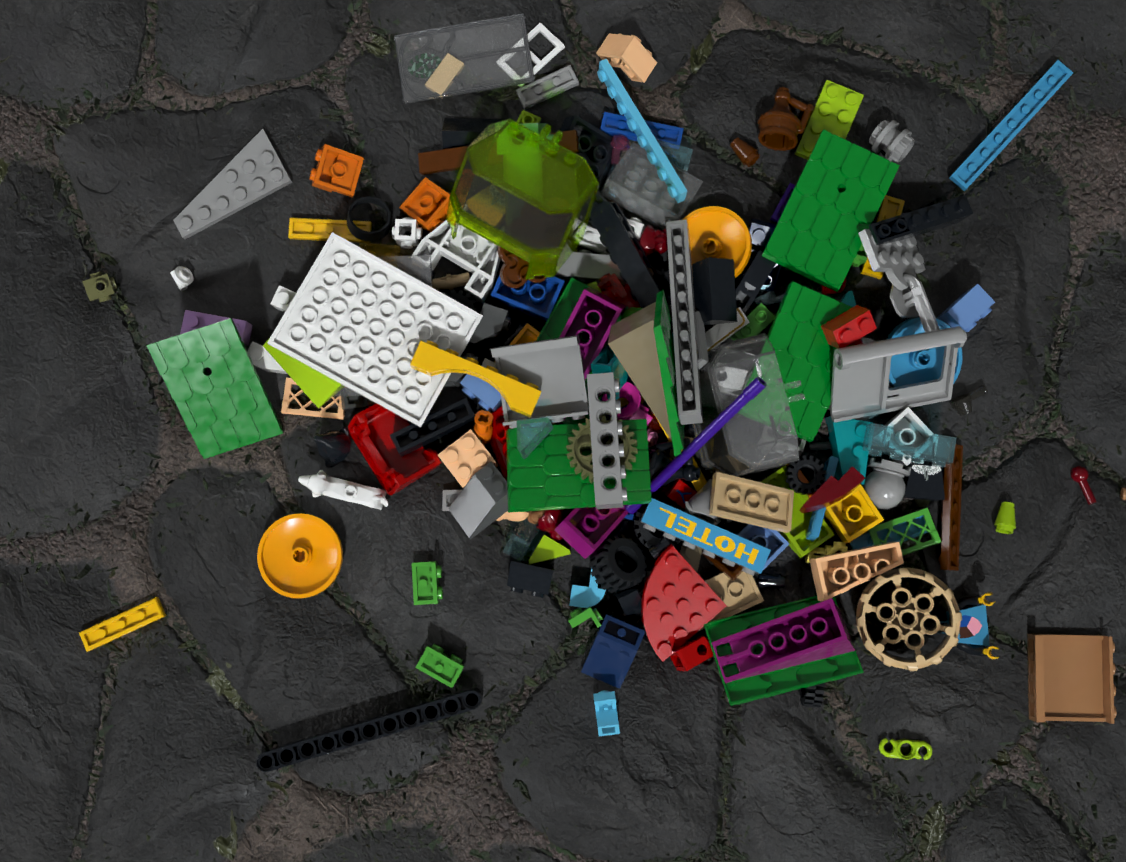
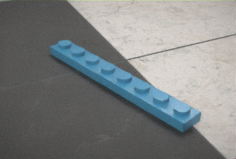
(1011, 125)

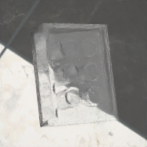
(639, 189)

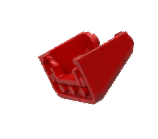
(371, 434)

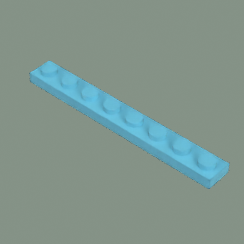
(644, 135)

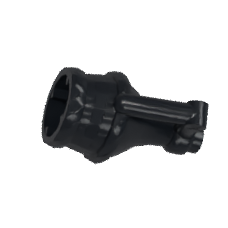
(660, 459)

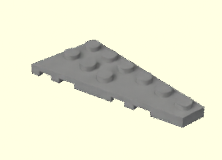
(243, 181)

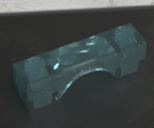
(882, 440)

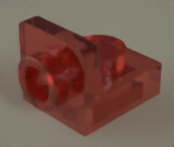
(617, 288)

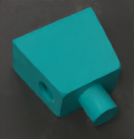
(608, 362)

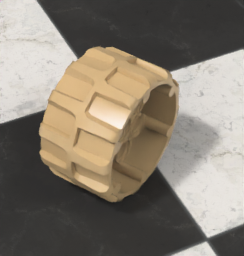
(916, 627)

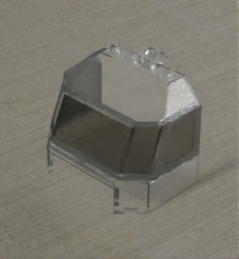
(763, 430)

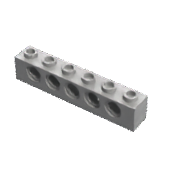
(597, 385)

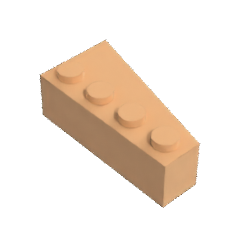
(844, 570)

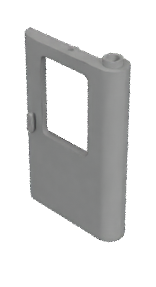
(863, 374)

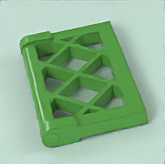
(908, 518)

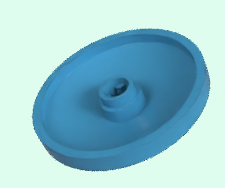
(921, 364)

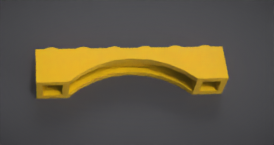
(435, 361)

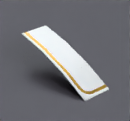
(721, 332)

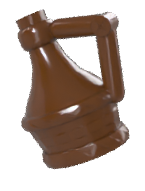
(779, 125)

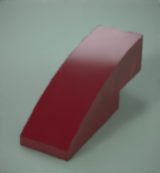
(833, 491)

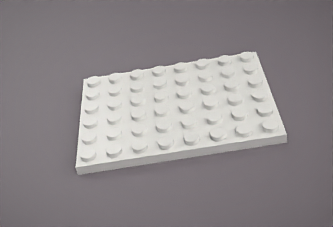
(364, 323)

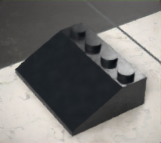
(593, 146)

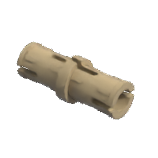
(450, 281)

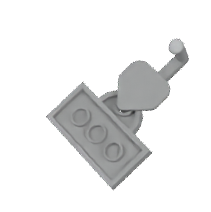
(901, 263)

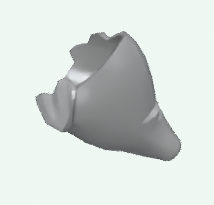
(700, 504)

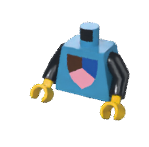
(974, 627)

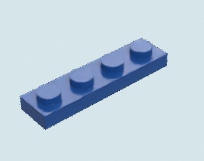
(617, 124)

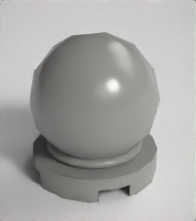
(886, 483)

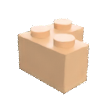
(629, 55)

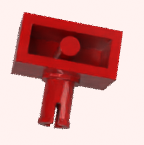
(849, 327)

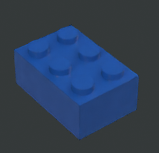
(531, 298)

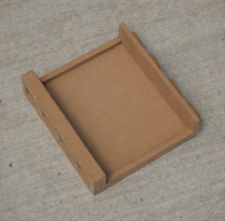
(1071, 678)

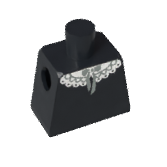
(924, 482)

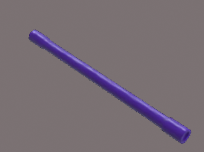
(748, 394)

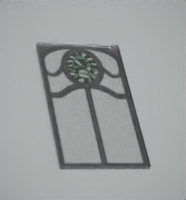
(464, 58)

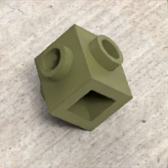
(91, 287)

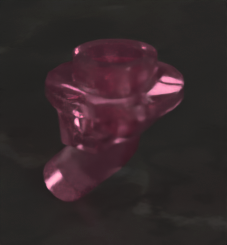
(619, 143)

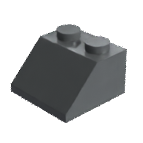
(491, 327)

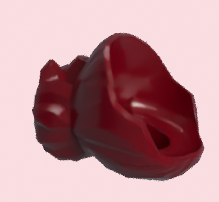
(654, 240)
(550, 521)

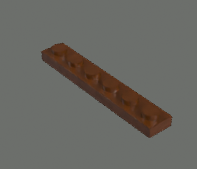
(951, 512)

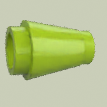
(1005, 520)

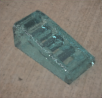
(676, 154)

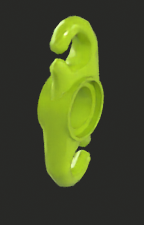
(915, 746)

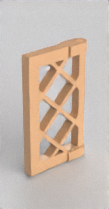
(302, 411)

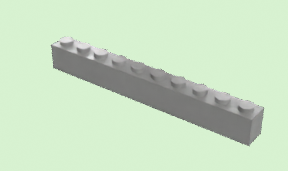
(684, 323)

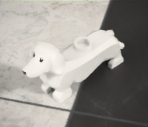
(344, 490)

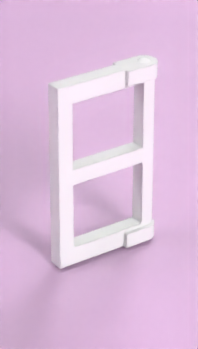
(559, 46)

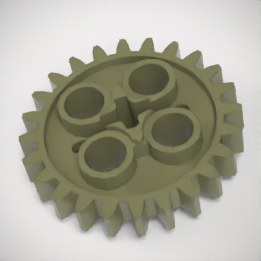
(582, 441)

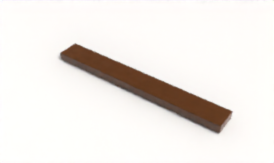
(452, 158)

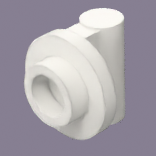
(182, 277)

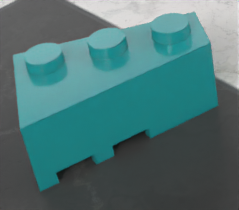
(847, 445)

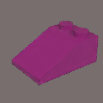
(589, 527)

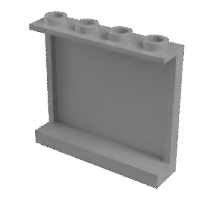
(555, 369)

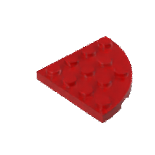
(675, 603)

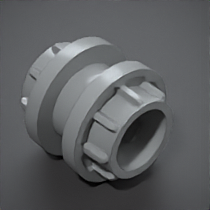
(891, 140)

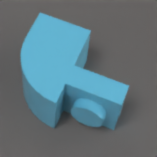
(586, 596)
(606, 713)

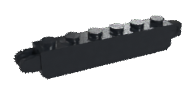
(627, 252)

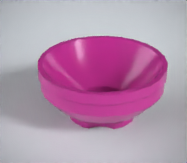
(633, 397)

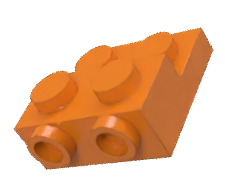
(336, 170)
(427, 205)

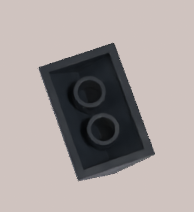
(463, 131)
(715, 290)

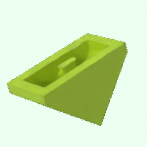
(547, 550)

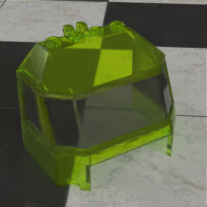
(524, 195)

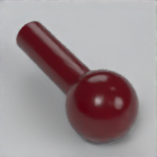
(1080, 475)

